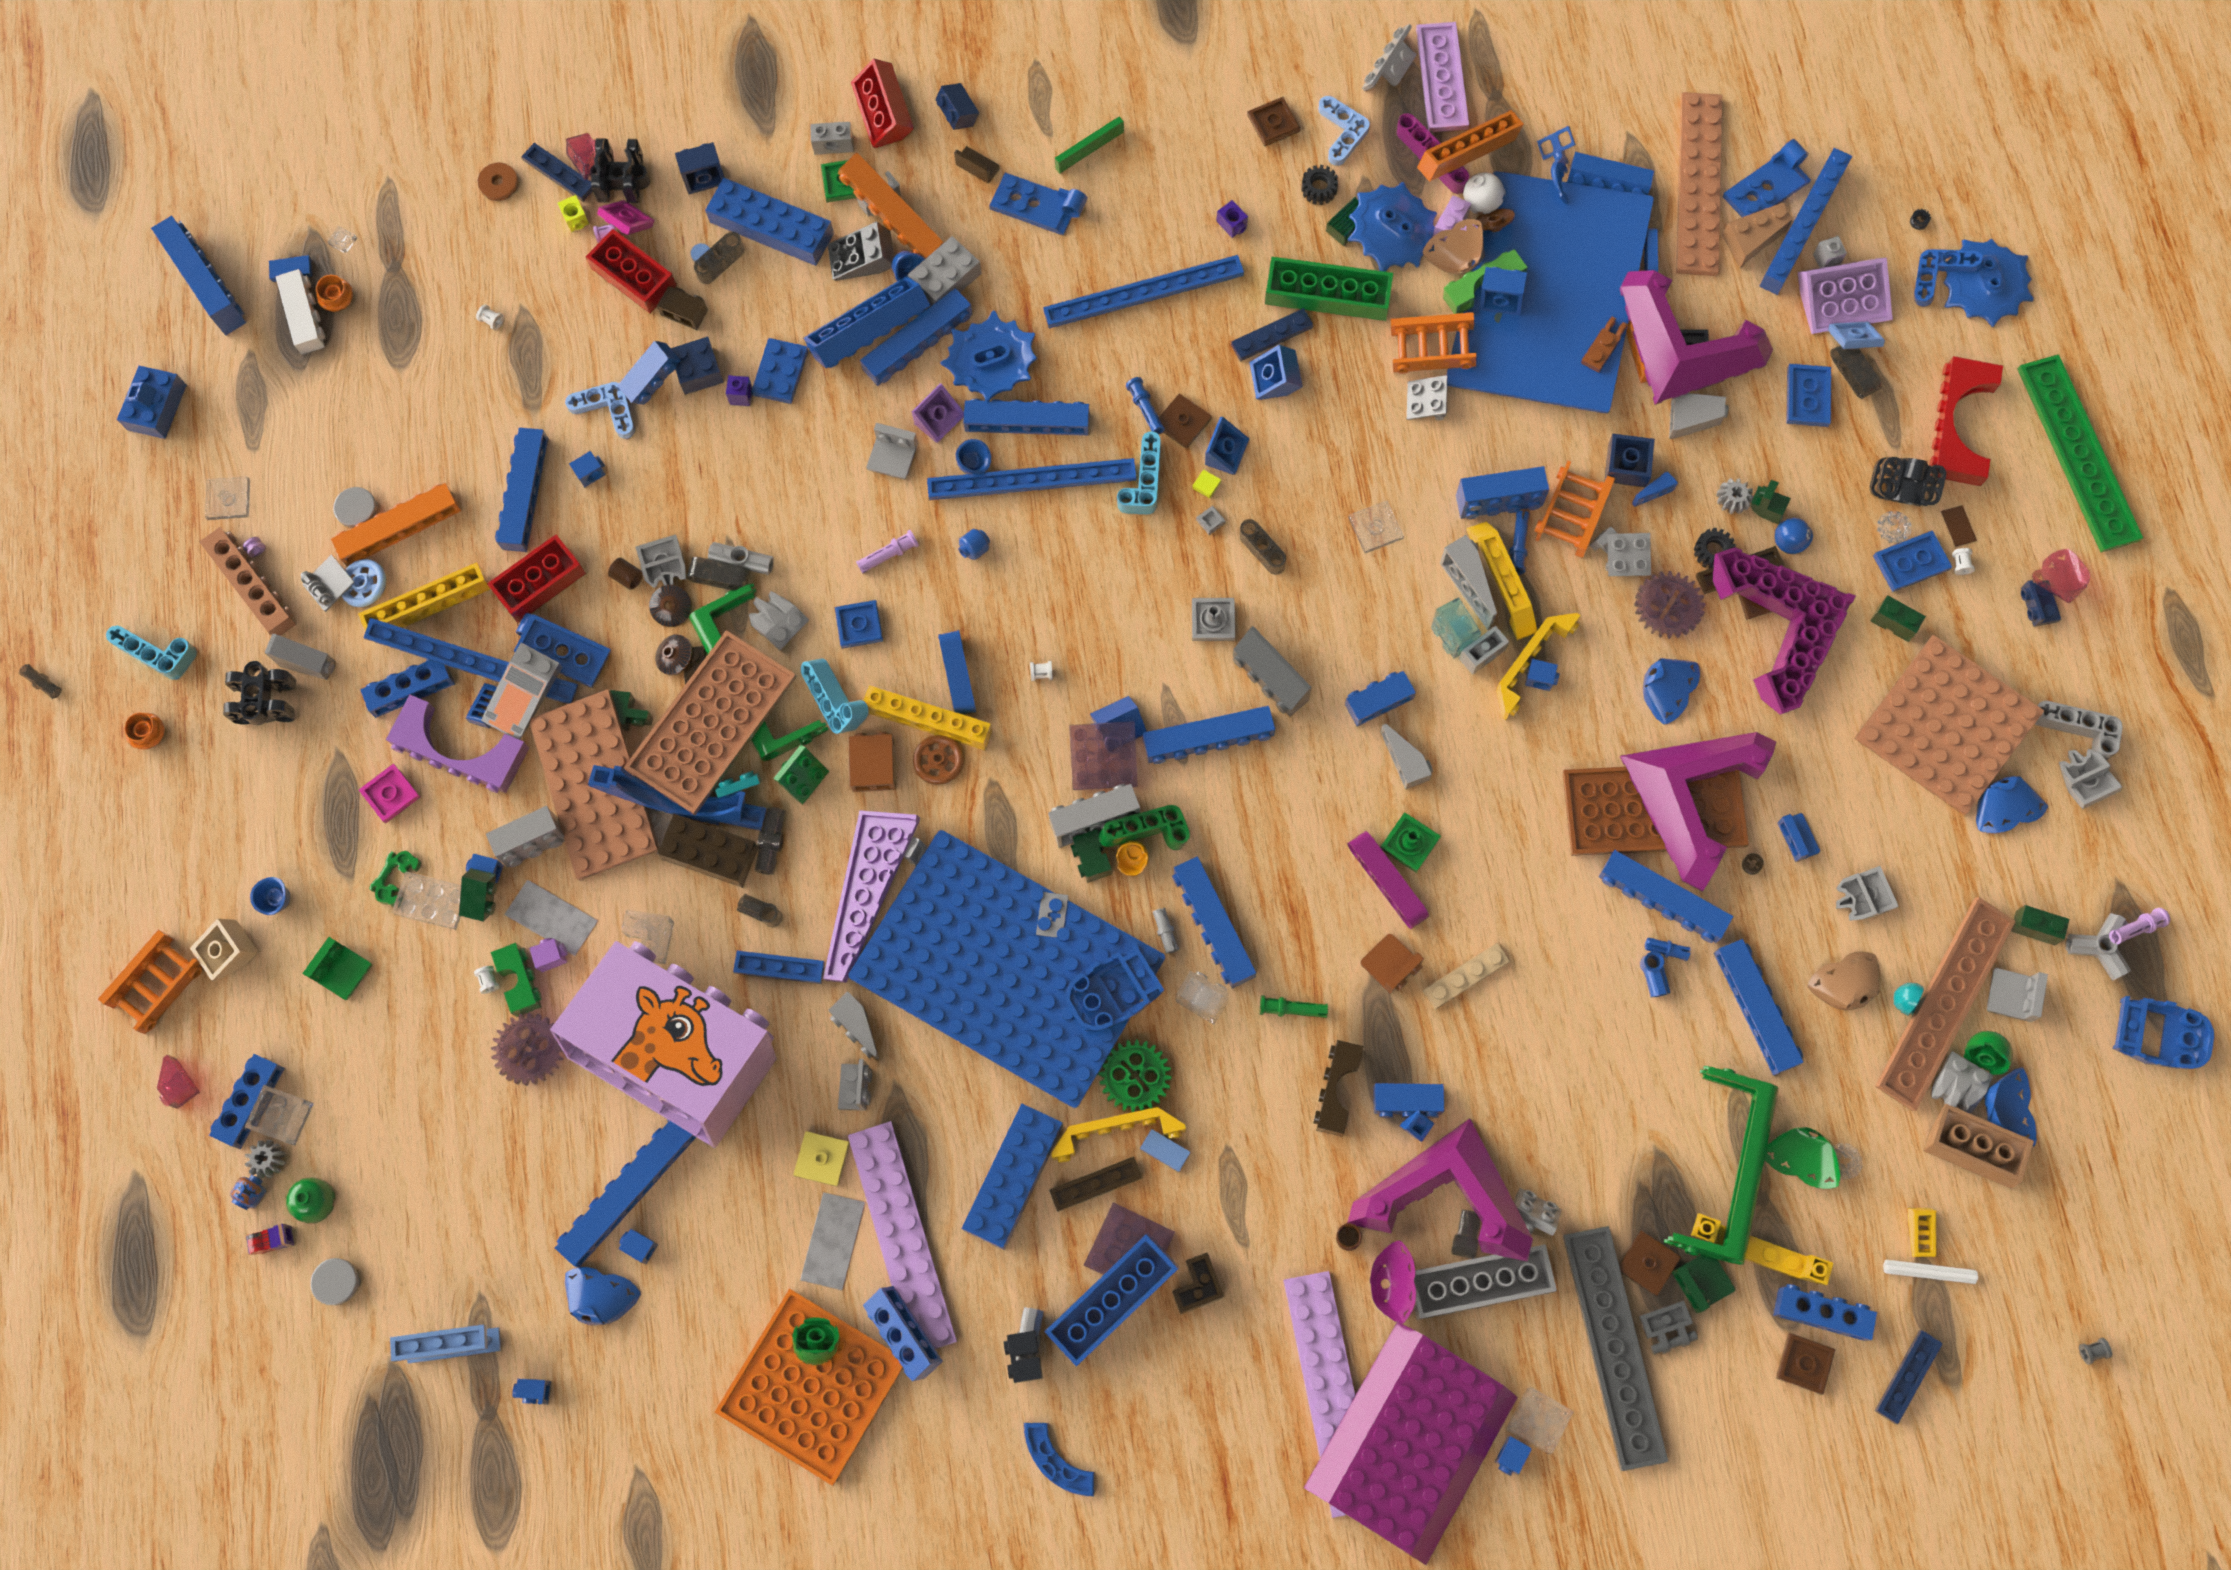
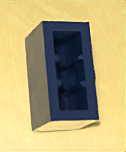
(957, 106)

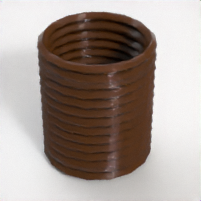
(625, 573)
(1348, 1225)

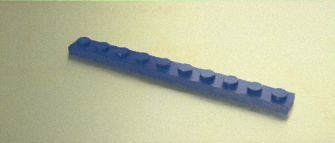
(1143, 291)
(1031, 479)
(454, 656)

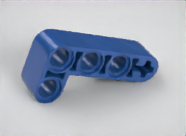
(957, 672)

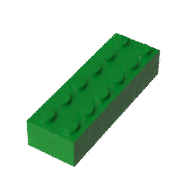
(1328, 288)

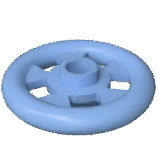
(377, 589)

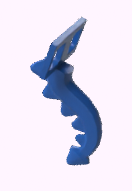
(1559, 165)

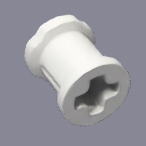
(490, 317)
(1963, 561)
(1041, 671)
(486, 979)

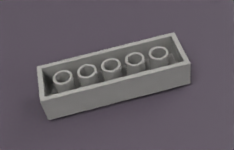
(1481, 1283)

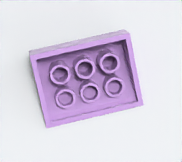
(1846, 294)

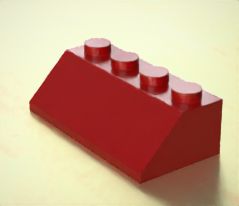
(881, 104)

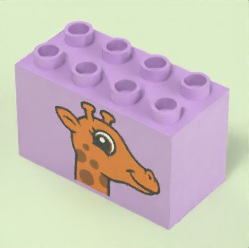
(666, 1041)

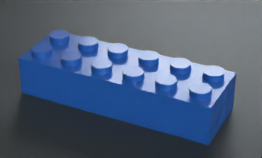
(769, 221)
(199, 274)
(867, 322)
(1012, 1176)
(1112, 1299)

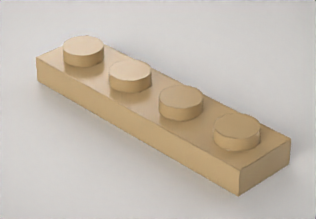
(1466, 976)

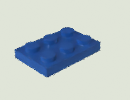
(779, 371)
(1808, 395)
(1912, 561)

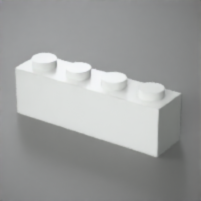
(300, 311)

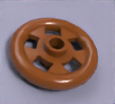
(944, 776)

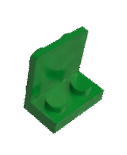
(337, 968)

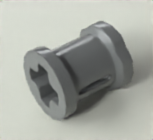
(2095, 1351)

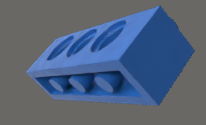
(374, 692)
(237, 1134)
(1787, 1308)
(902, 1322)

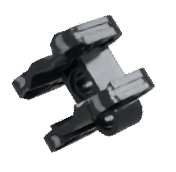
(606, 172)
(1907, 481)
(248, 684)

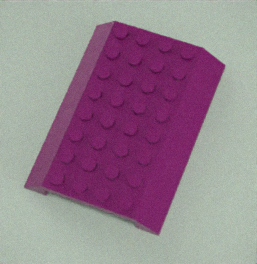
(1411, 1442)

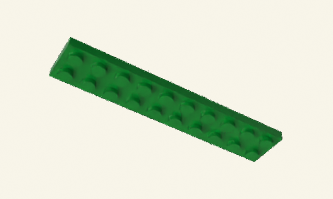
(2080, 453)

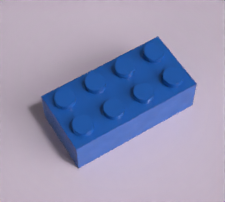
(1502, 492)

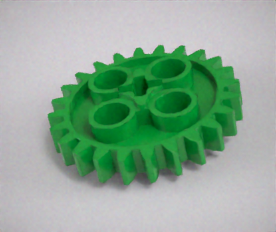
(1150, 1063)

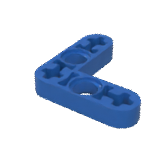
(1938, 264)

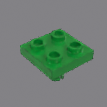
(801, 774)
(1410, 842)

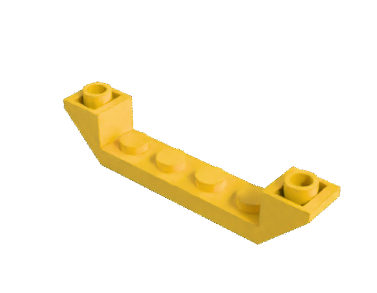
(1504, 573)
(1561, 625)
(1170, 1127)
(1767, 1254)

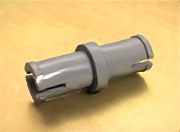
(1165, 930)

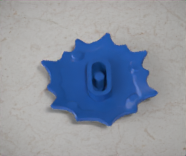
(1392, 226)
(1994, 288)
(990, 356)

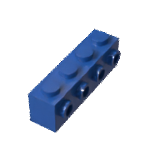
(1609, 174)

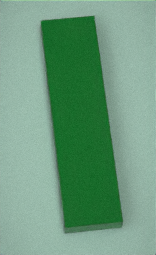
(1089, 144)

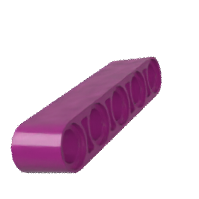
(1417, 131)
(1388, 880)

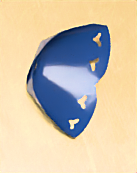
(1668, 686)
(2008, 802)
(2007, 1108)
(598, 1296)

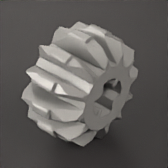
(1726, 497)
(265, 1168)

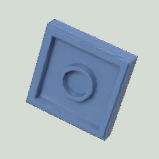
(1856, 335)

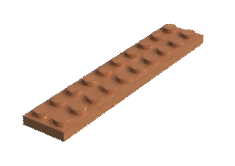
(1699, 184)
(1945, 1004)

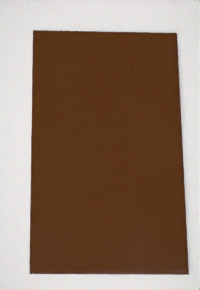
(1958, 526)

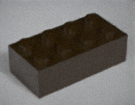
(707, 850)

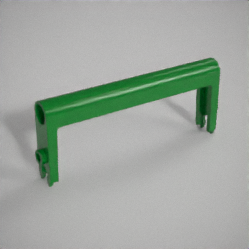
(706, 629)
(1748, 1172)

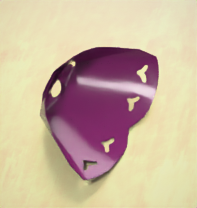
(1400, 1281)

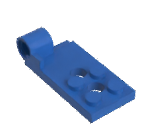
(1780, 173)
(1052, 213)
(548, 637)

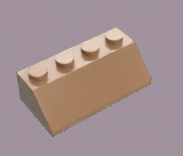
(1979, 1146)

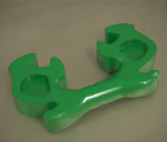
(404, 860)

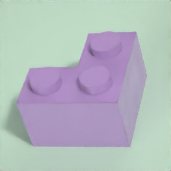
(1454, 212)

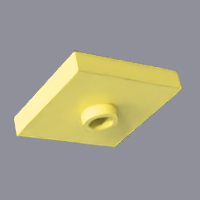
(821, 1158)

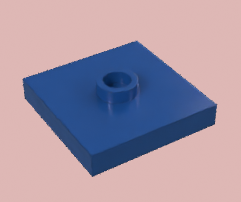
(858, 624)

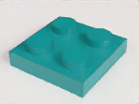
(729, 786)

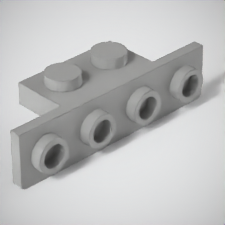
(1394, 62)

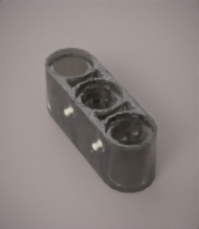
(720, 249)
(1856, 371)
(1260, 537)
(718, 573)

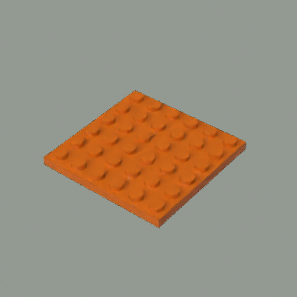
(806, 1409)

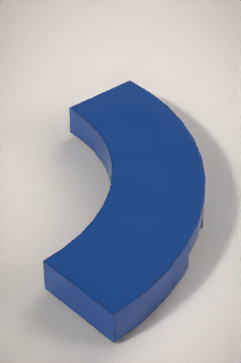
(1052, 1465)

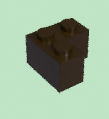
(1204, 1288)

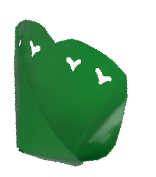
(1805, 1157)

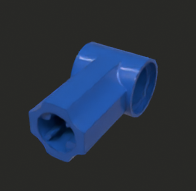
(1655, 977)

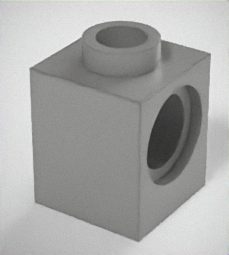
(1830, 252)

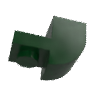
(1769, 503)
(624, 705)

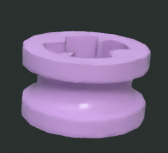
(254, 546)

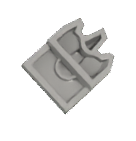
(661, 561)
(777, 619)
(2088, 778)
(1866, 894)
(1961, 1083)

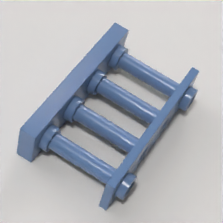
(445, 1344)

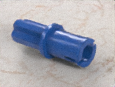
(1667, 948)

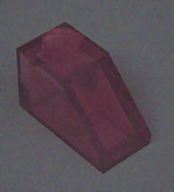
(581, 152)
(175, 1084)

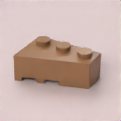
(1756, 231)

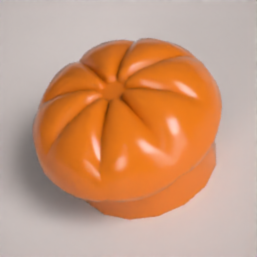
(334, 293)
(144, 730)

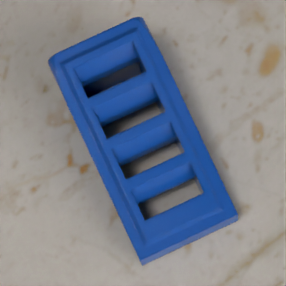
(1661, 486)
(472, 715)

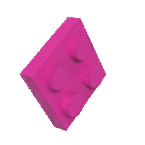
(625, 217)
(389, 793)

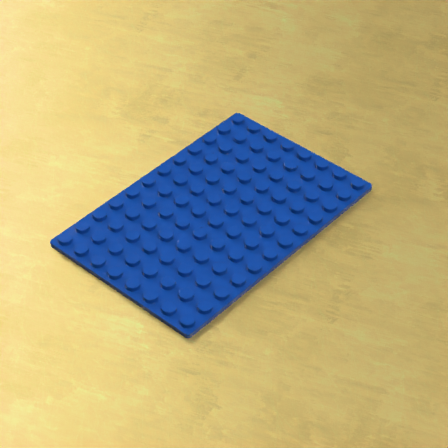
(1571, 291)
(970, 964)

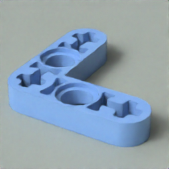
(1349, 126)
(607, 399)

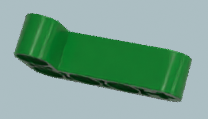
(1143, 829)

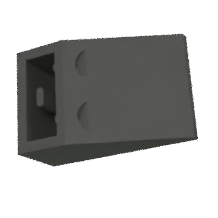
(861, 253)

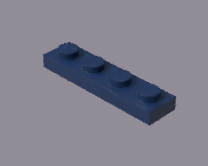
(557, 171)
(1271, 334)
(1908, 1377)

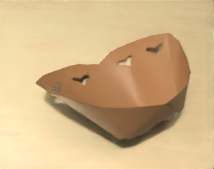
(1458, 249)
(1848, 981)

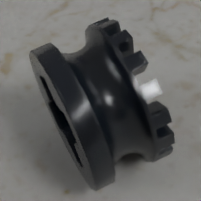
(1923, 215)

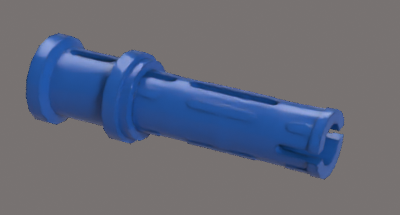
(1142, 399)
(1518, 551)

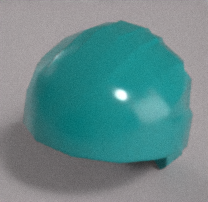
(1908, 997)

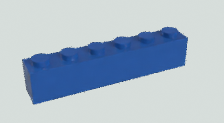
(916, 337)
(1026, 417)
(522, 489)
(1208, 734)
(1666, 897)
(1214, 922)
(1758, 1007)

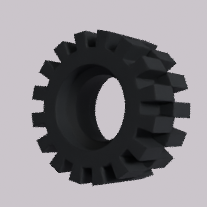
(1319, 194)
(1708, 537)

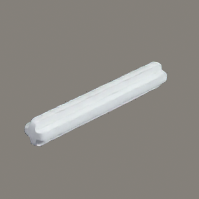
(1930, 1271)

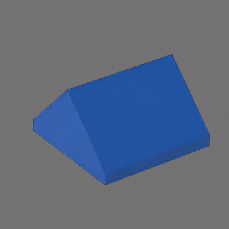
(1226, 447)
(1121, 711)

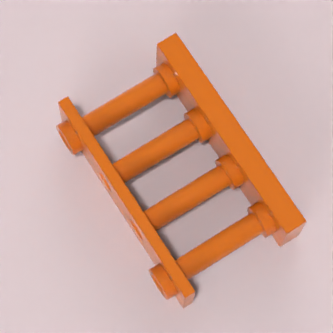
(1433, 324)
(1586, 524)
(131, 975)

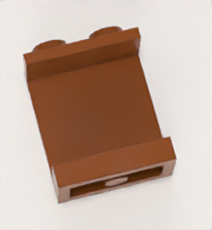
(871, 762)

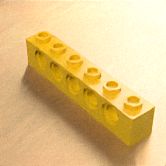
(429, 598)
(928, 717)

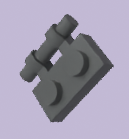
(1666, 1320)

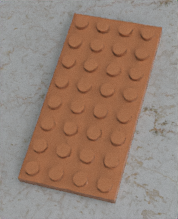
(710, 722)
(596, 826)

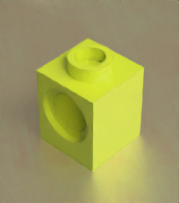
(570, 207)

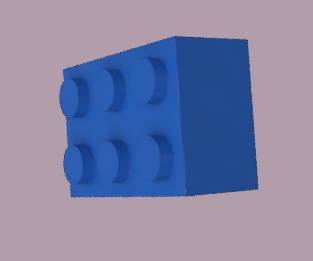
(159, 416)

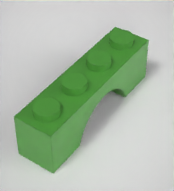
(1460, 293)

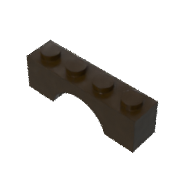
(1345, 1060)

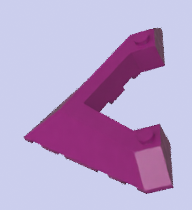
(1668, 362)
(1809, 605)
(1662, 782)
(1460, 1159)

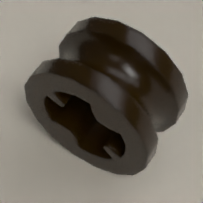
(1745, 864)

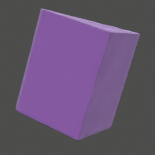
(937, 413)

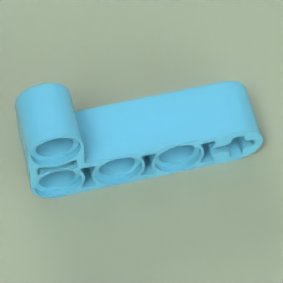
(1146, 473)
(146, 651)
(838, 711)

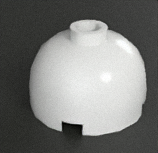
(1484, 192)

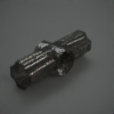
(770, 841)

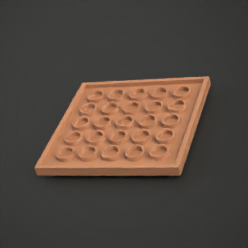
(1949, 725)

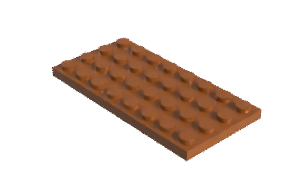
(1609, 812)

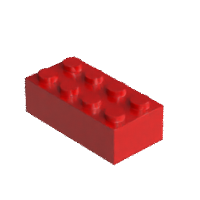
(630, 270)
(536, 578)

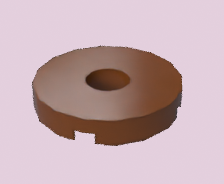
(498, 171)

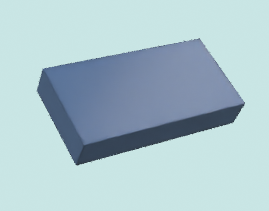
(1165, 1150)

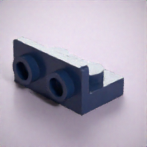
(2040, 604)

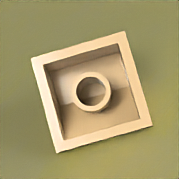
(223, 948)

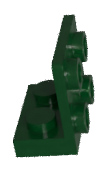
(1703, 1282)

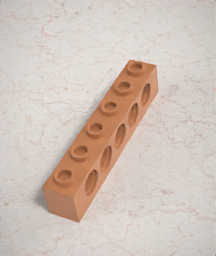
(216, 545)

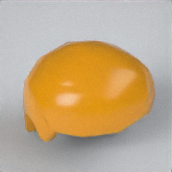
(1132, 858)

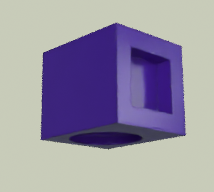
(1232, 211)
(739, 390)

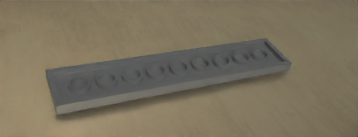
(1615, 1349)

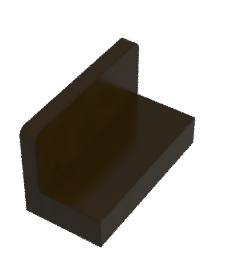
(976, 164)

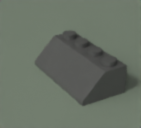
(1271, 672)

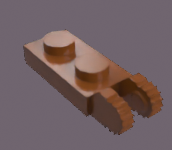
(1603, 346)

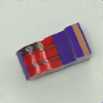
(270, 1239)

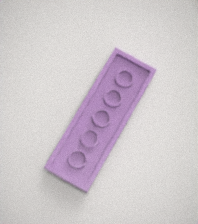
(1442, 77)

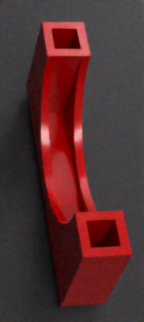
(1962, 379)

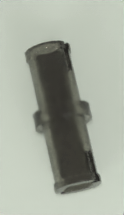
(40, 681)

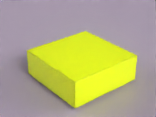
(1206, 484)

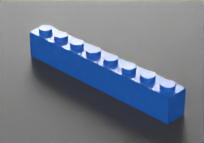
(1805, 221)
(623, 1193)

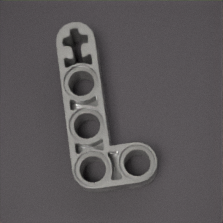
(2052, 719)

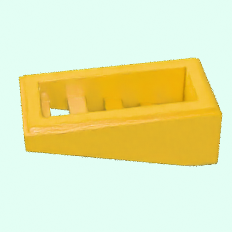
(1930, 1221)

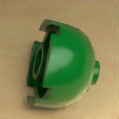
(1990, 1052)
(310, 1200)
(815, 1341)

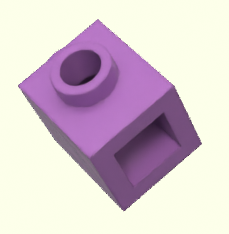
(548, 954)

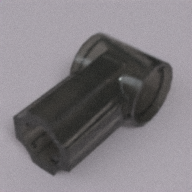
(758, 910)
(1465, 1241)

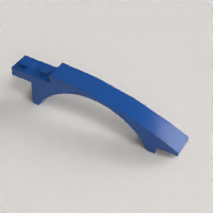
(726, 809)

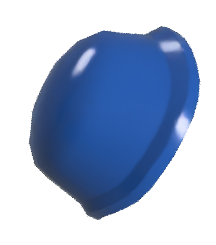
(904, 263)
(973, 457)
(1793, 536)
(270, 896)

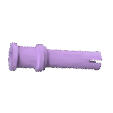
(895, 548)
(2146, 923)

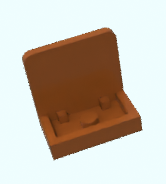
(1391, 963)

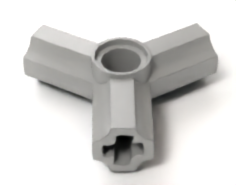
(2090, 946)

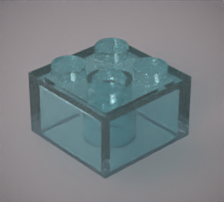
(1454, 627)

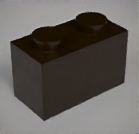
(682, 307)

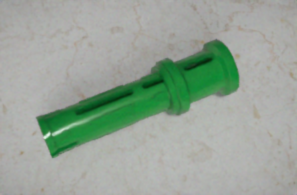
(1282, 1007)

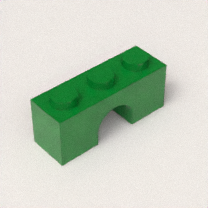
(524, 995)

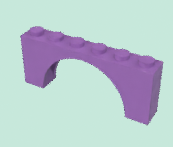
(493, 769)

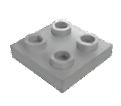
(1213, 619)
(1537, 1212)

